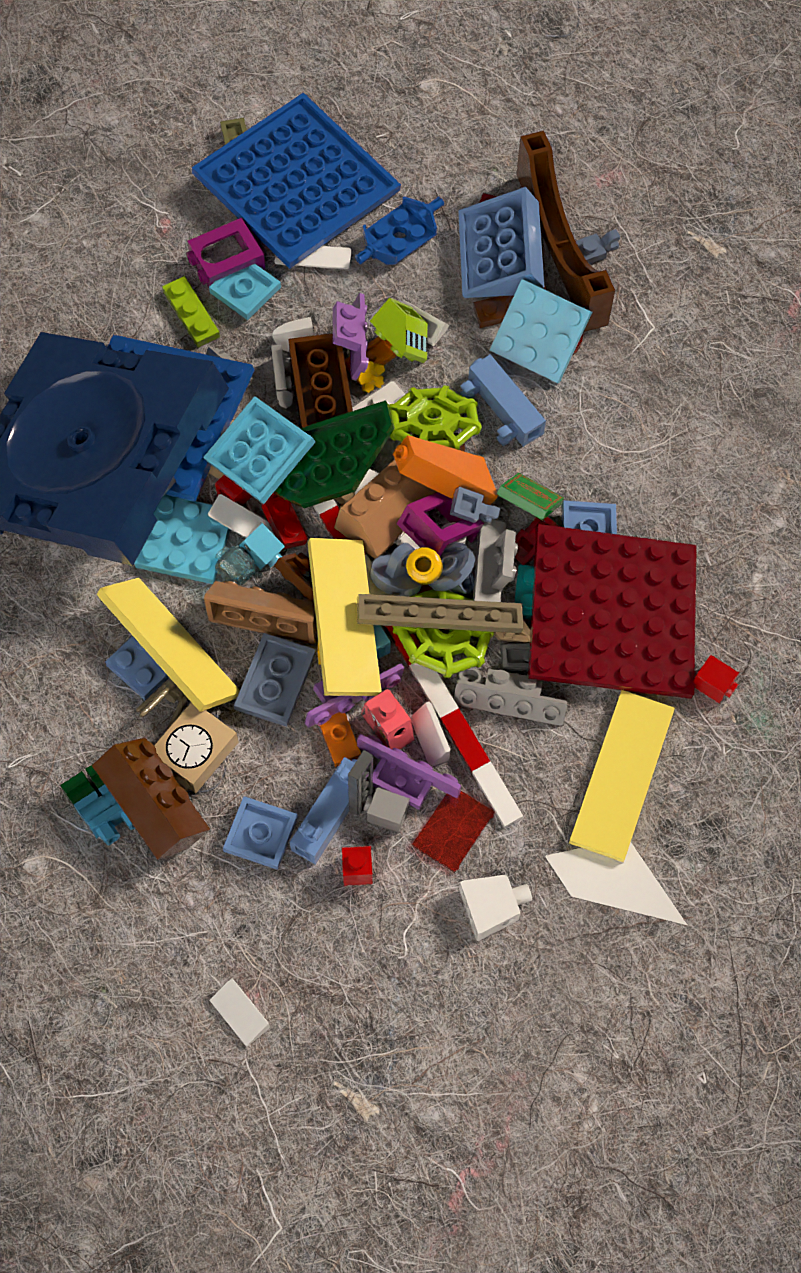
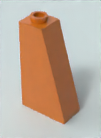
(444, 468)

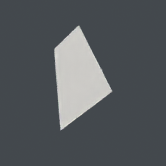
(614, 883)

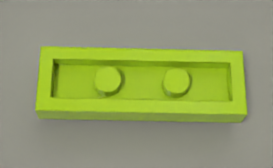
(191, 311)

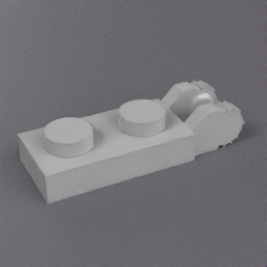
(282, 382)

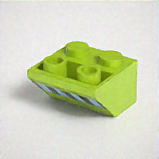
(403, 329)

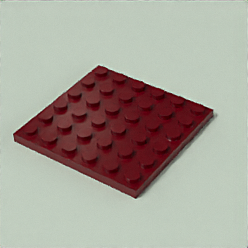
(613, 612)

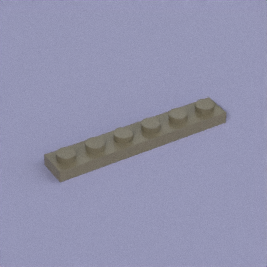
(439, 613)

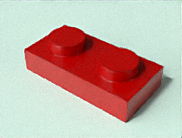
(284, 522)

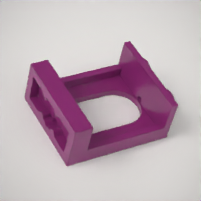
(211, 272)
(427, 533)

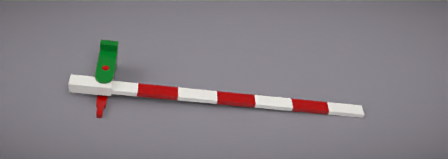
(443, 705)

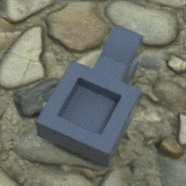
(595, 249)
(469, 506)

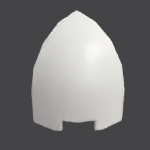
(292, 329)

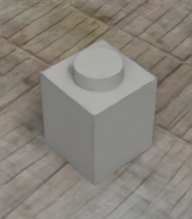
(387, 809)

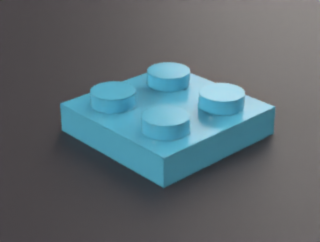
(246, 290)

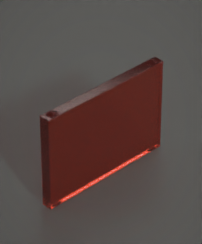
(453, 830)

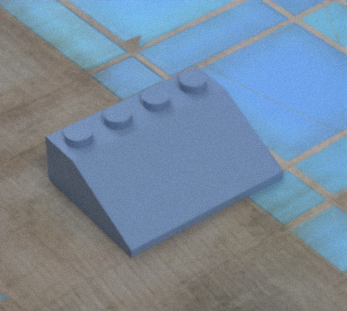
(500, 245)

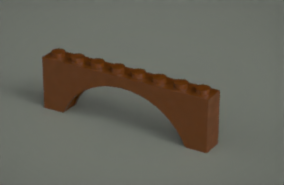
(582, 282)

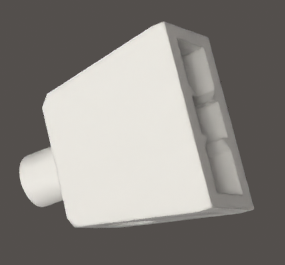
(492, 903)

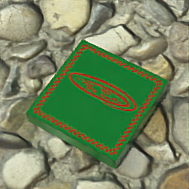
(530, 496)

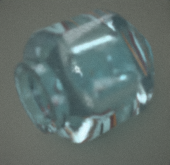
(234, 564)

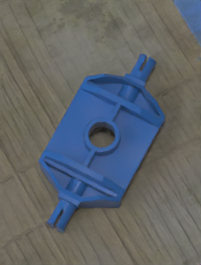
(412, 219)

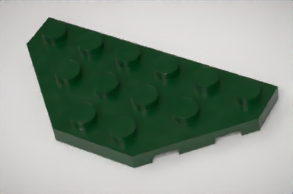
(339, 457)

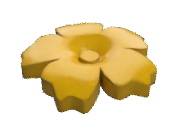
(371, 377)

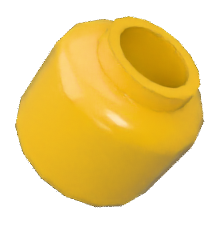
(424, 565)

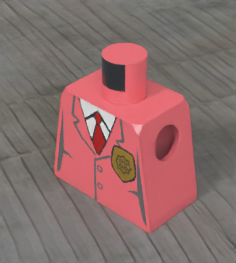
(386, 718)

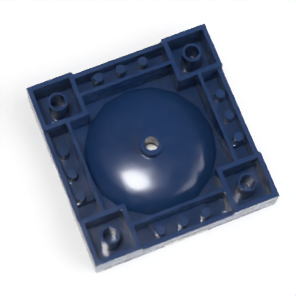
(98, 441)

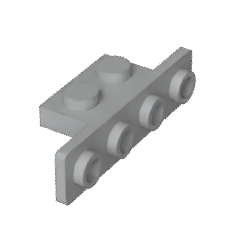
(494, 561)
(511, 696)

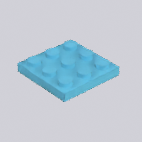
(540, 331)
(259, 449)
(183, 541)

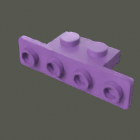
(350, 331)
(342, 704)
(405, 776)

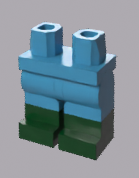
(98, 812)

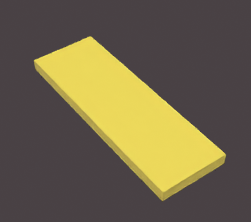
(169, 644)
(345, 647)
(622, 776)

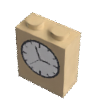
(195, 747)

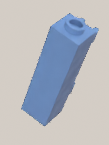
(506, 400)
(324, 816)

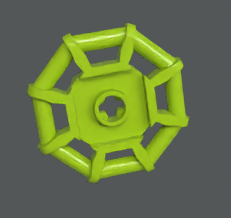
(446, 406)
(443, 644)

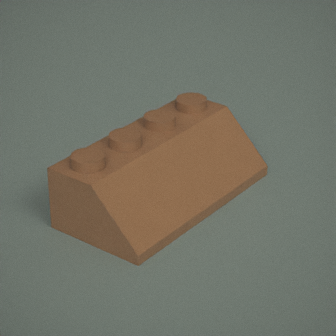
(377, 508)
(261, 611)

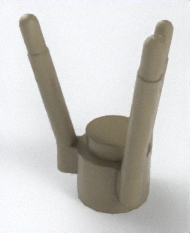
(169, 691)

